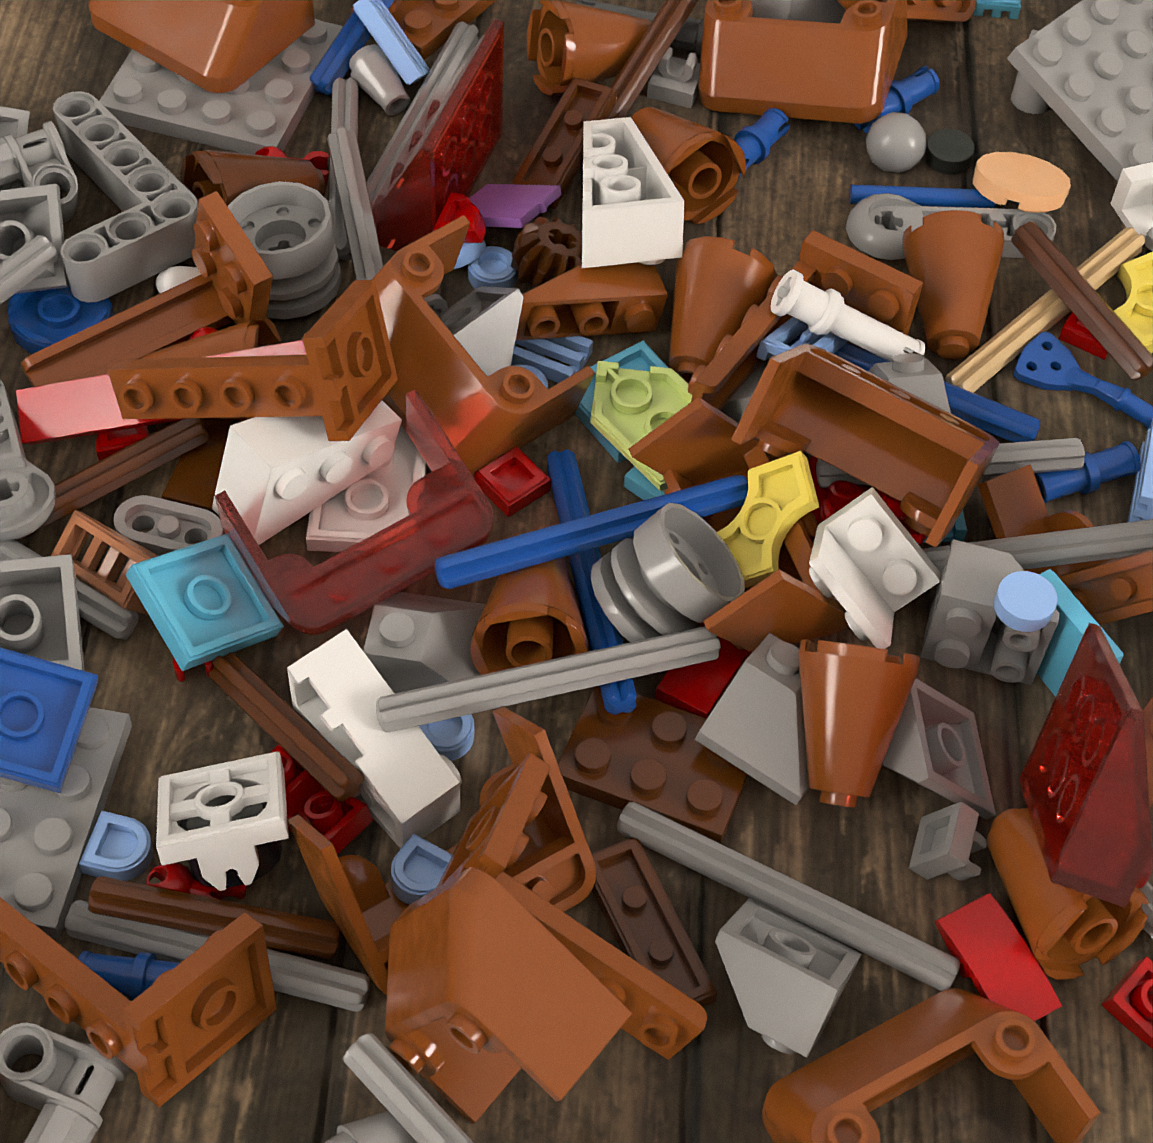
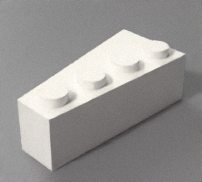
(627, 199)

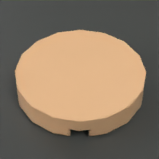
(1021, 179)

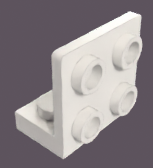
(869, 566)

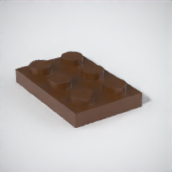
(652, 762)

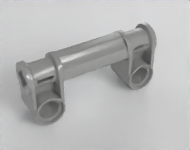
(38, 161)
(65, 1086)

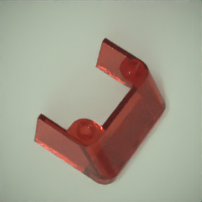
(444, 518)

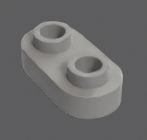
(171, 522)

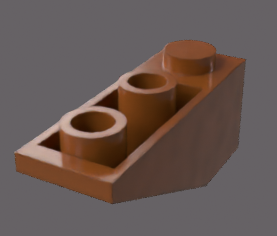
(594, 303)

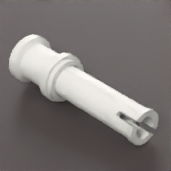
(827, 313)

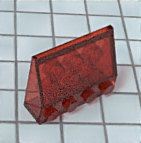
(450, 147)
(1092, 779)

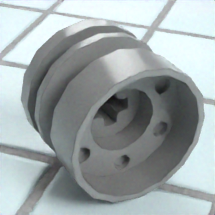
(296, 242)
(666, 576)

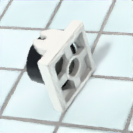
(228, 819)

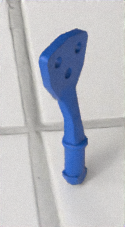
(1071, 377)

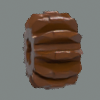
(546, 251)

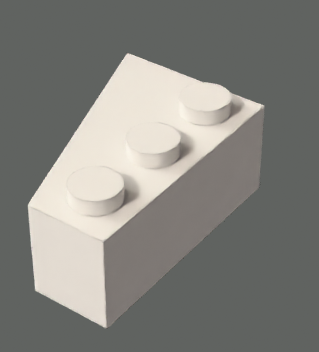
(288, 467)
(404, 776)

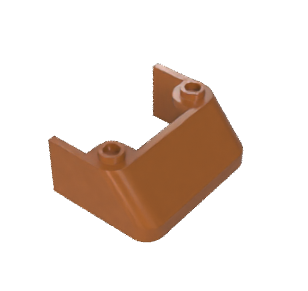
(206, 40)
(801, 65)
(475, 411)
(870, 432)
(698, 449)
(1105, 587)
(552, 864)
(489, 993)
(837, 1091)

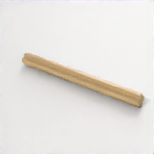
(1042, 314)

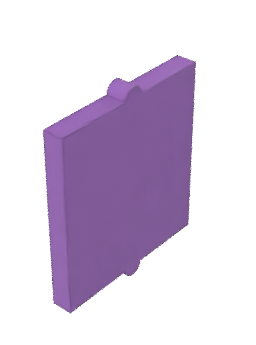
(513, 204)

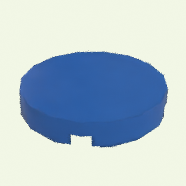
(52, 315)

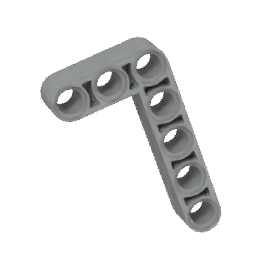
(157, 207)

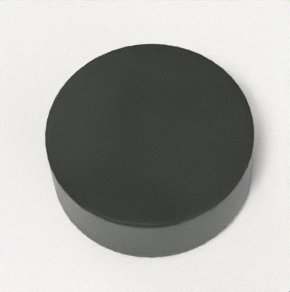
(949, 151)

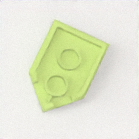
(633, 404)

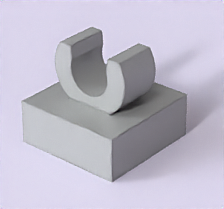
(675, 80)
(946, 843)

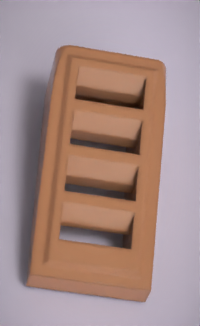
(72, 542)

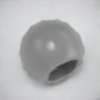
(896, 142)

